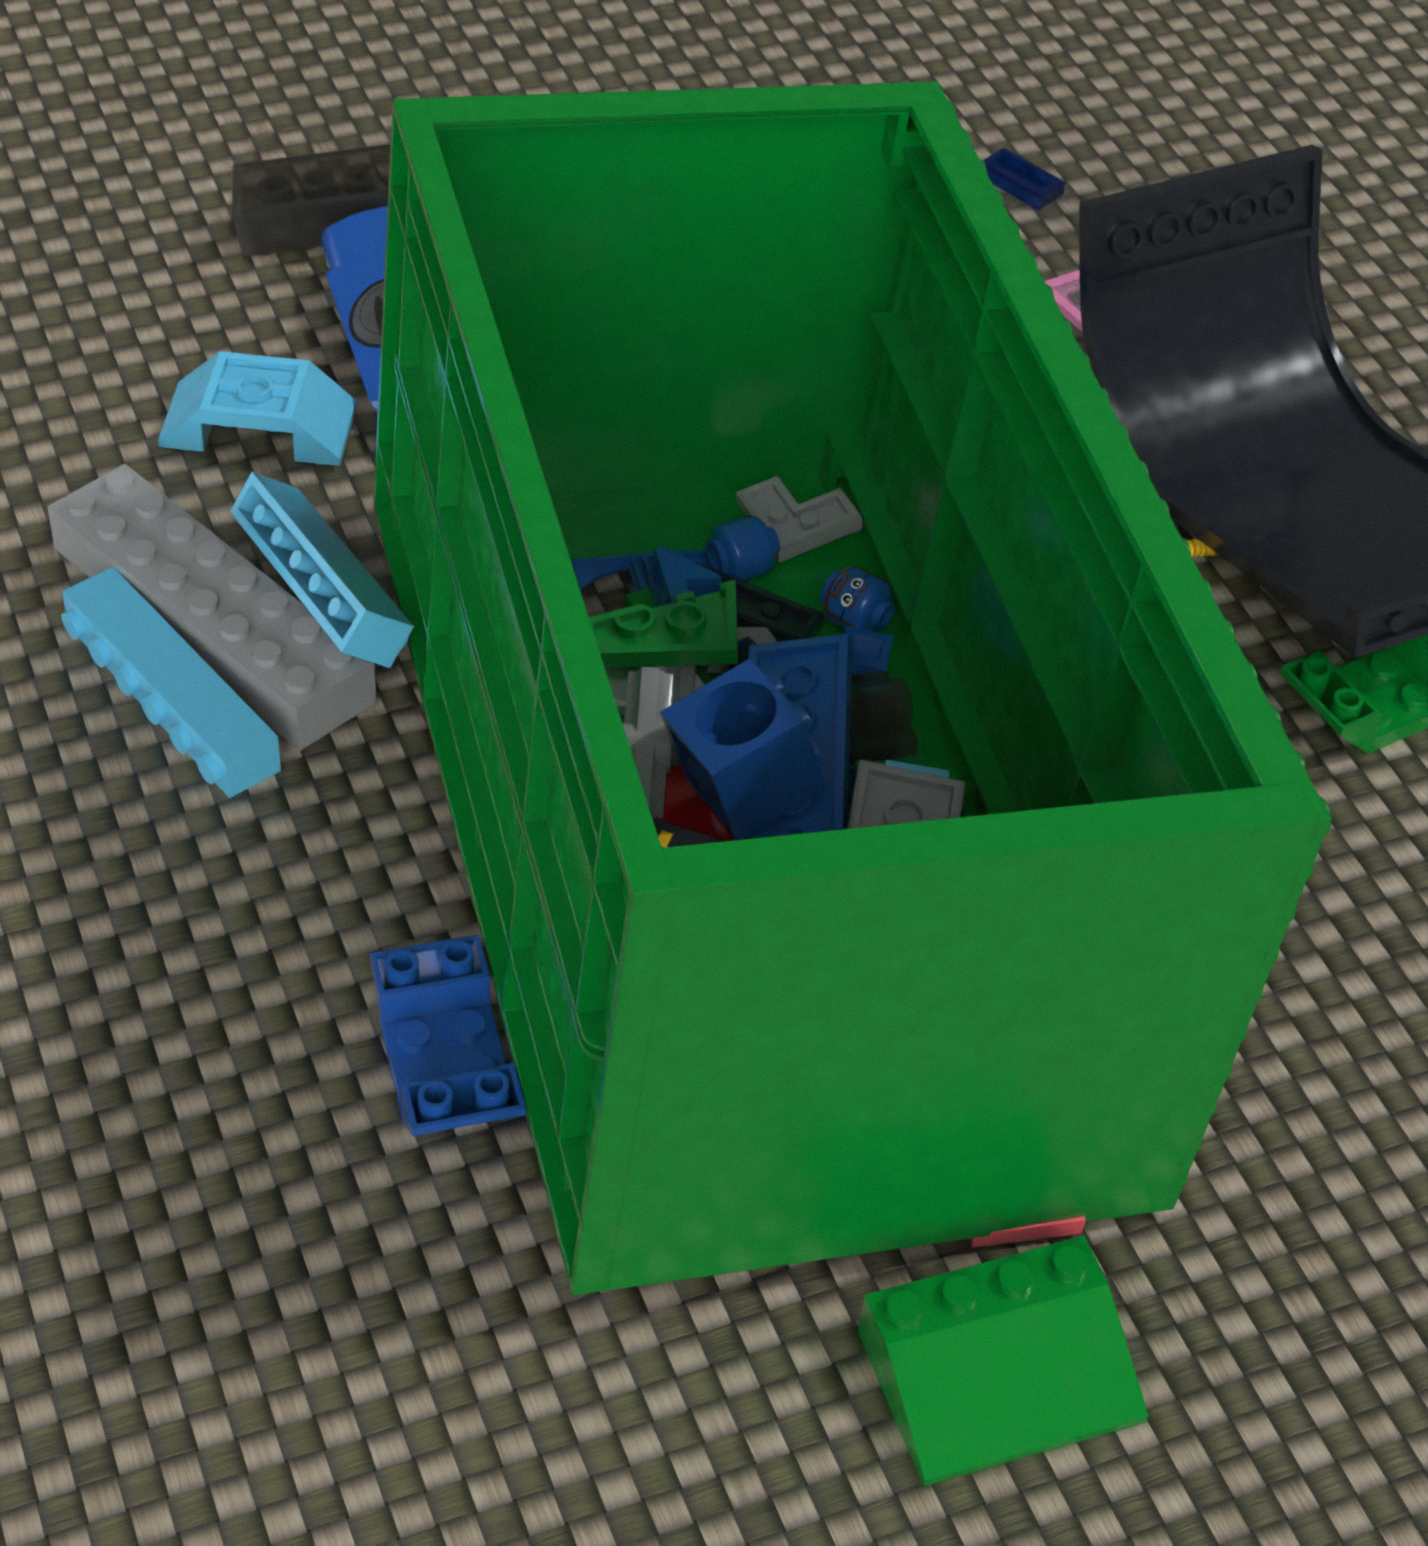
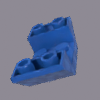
(443, 1036)

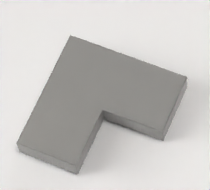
(801, 525)

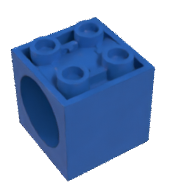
(745, 748)

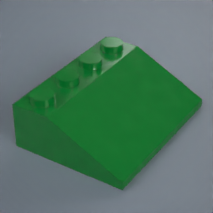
(1002, 1360)

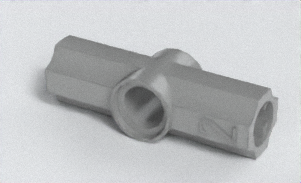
(648, 694)

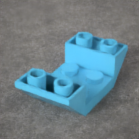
(261, 395)

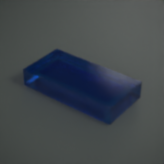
(1023, 179)

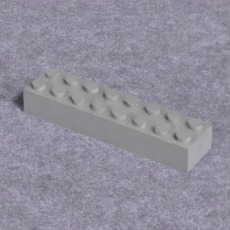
(217, 602)

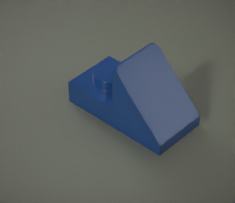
(676, 574)

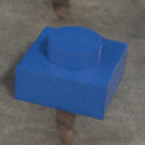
(869, 650)

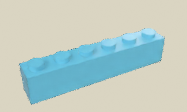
(321, 571)
(171, 682)

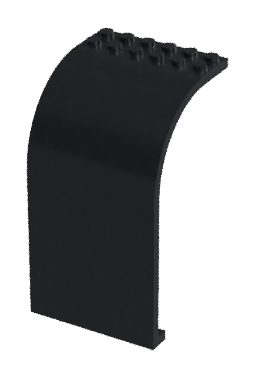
(1238, 400)

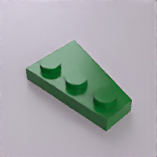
(675, 634)

